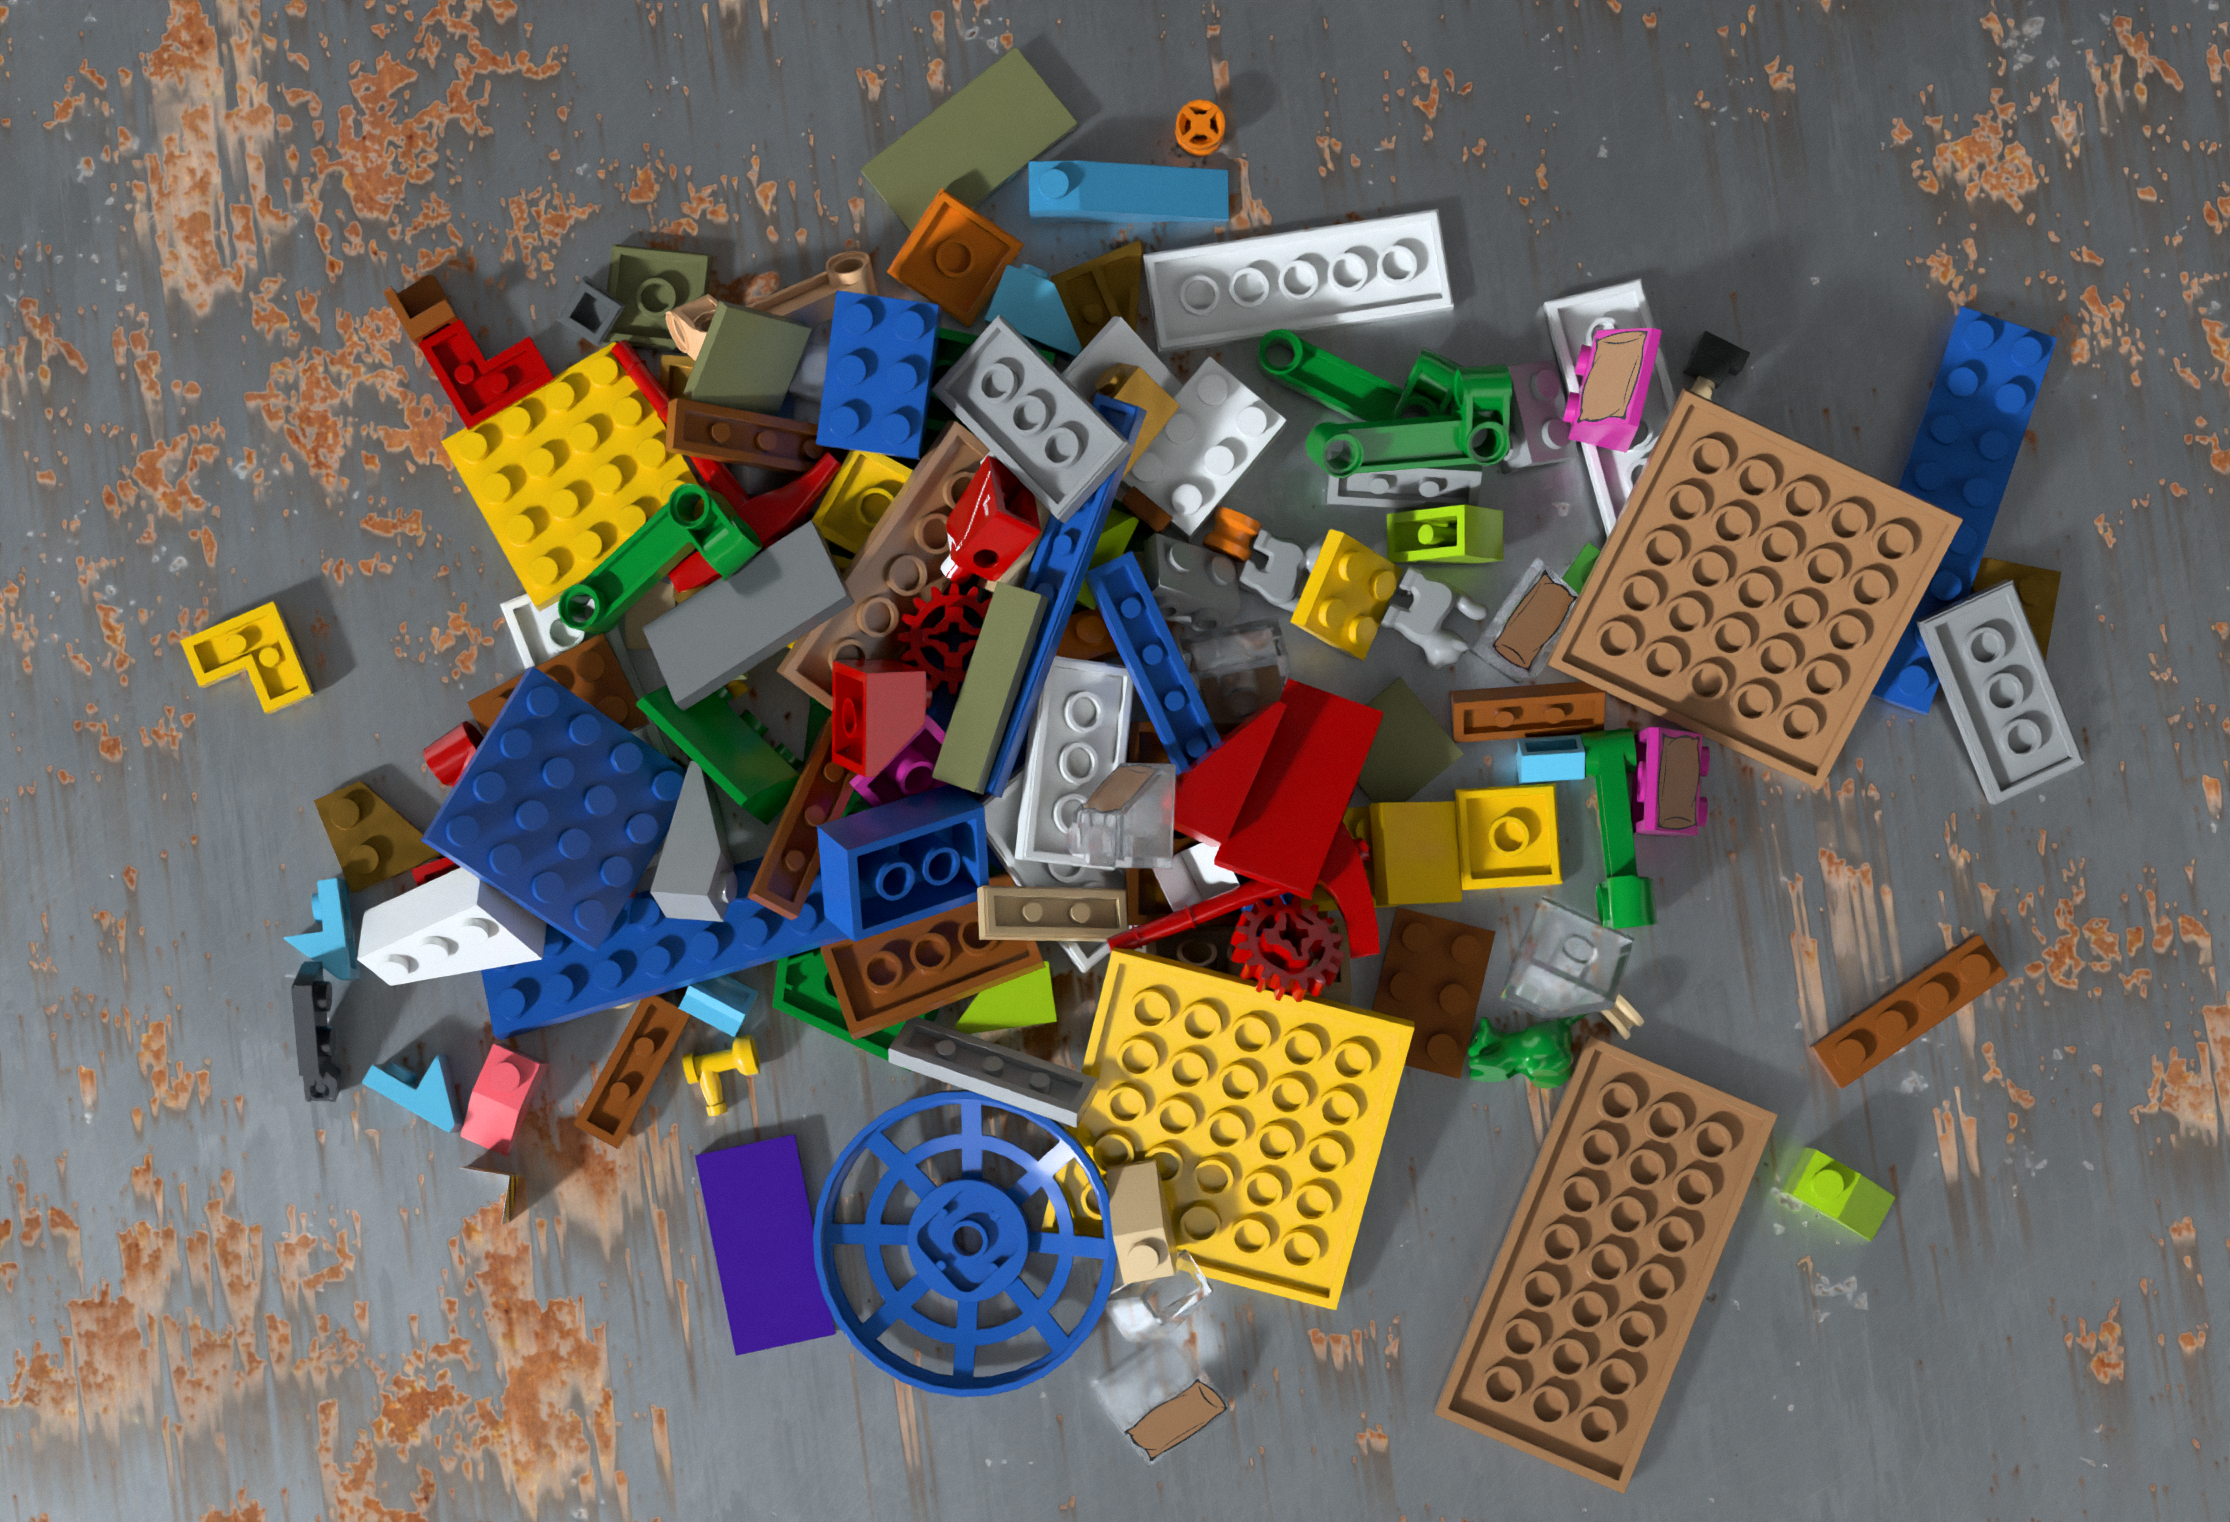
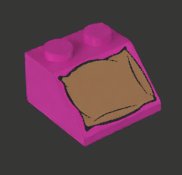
(1612, 387)
(1668, 783)

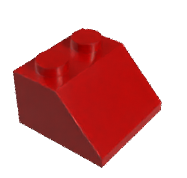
(875, 711)

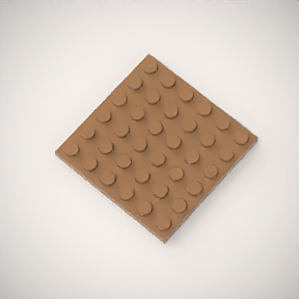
(1753, 589)

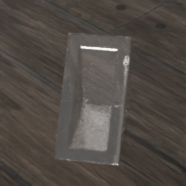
(1159, 1305)

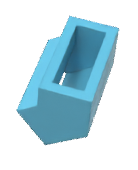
(1550, 759)
(720, 1003)

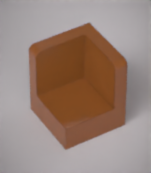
(422, 308)

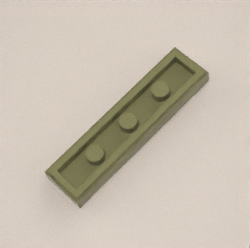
(990, 687)

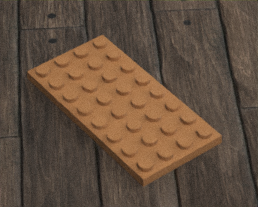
(1605, 1264)

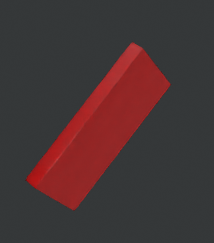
(1301, 790)

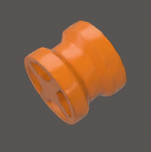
(1205, 120)
(1232, 534)

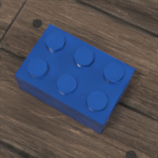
(879, 375)
(903, 861)

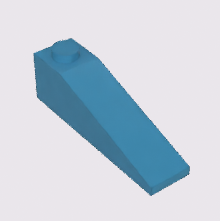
(1124, 193)

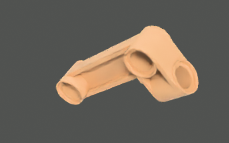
(805, 301)

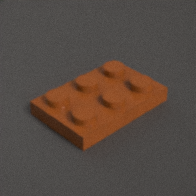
(585, 670)
(1435, 979)

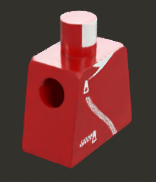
(990, 524)

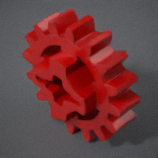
(919, 637)
(1287, 948)

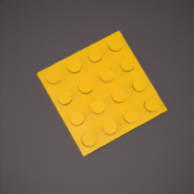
(569, 473)

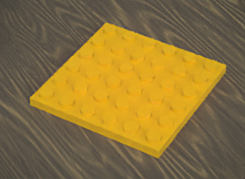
(1254, 1115)

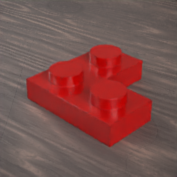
(479, 385)

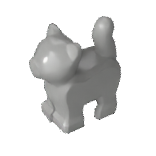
(1283, 573)
(1423, 620)

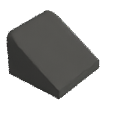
(591, 311)

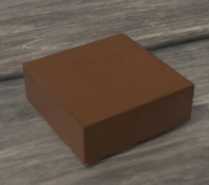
(1146, 511)

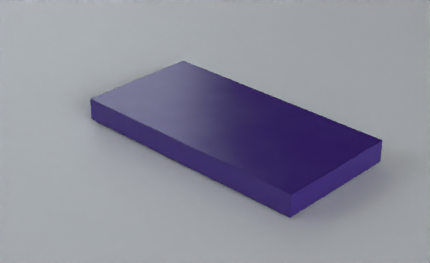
(764, 1244)

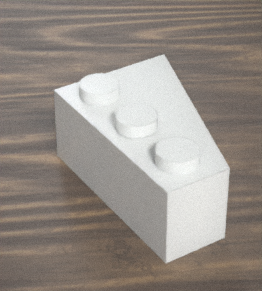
(448, 930)

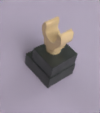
(1712, 361)

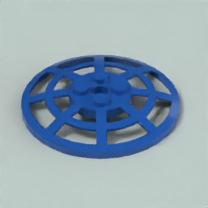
(947, 1267)

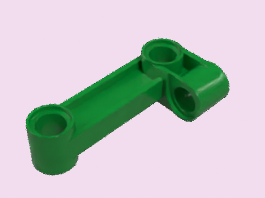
(1354, 390)
(1480, 402)
(654, 551)
(1624, 897)

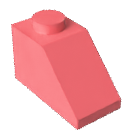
(502, 1097)

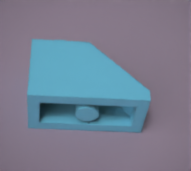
(1035, 311)

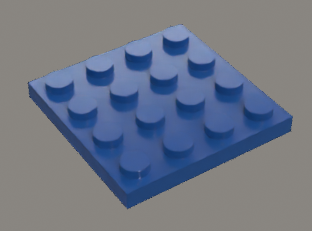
(559, 809)

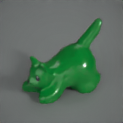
(1537, 1052)

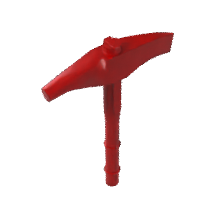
(769, 514)
(1341, 879)

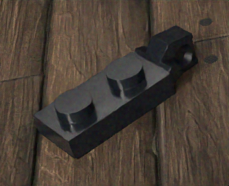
(313, 1036)

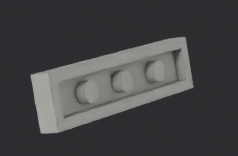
(993, 1070)

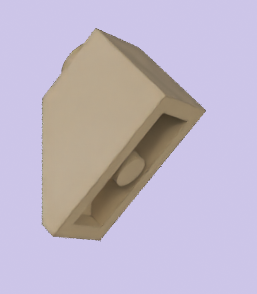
(1141, 1221)

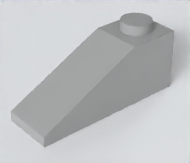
(696, 864)

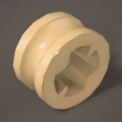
(1622, 1017)

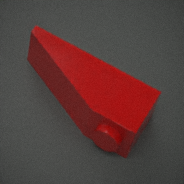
(1218, 782)

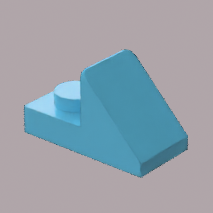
(337, 941)
(432, 1099)

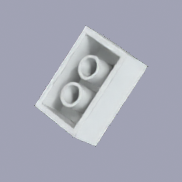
(1204, 448)

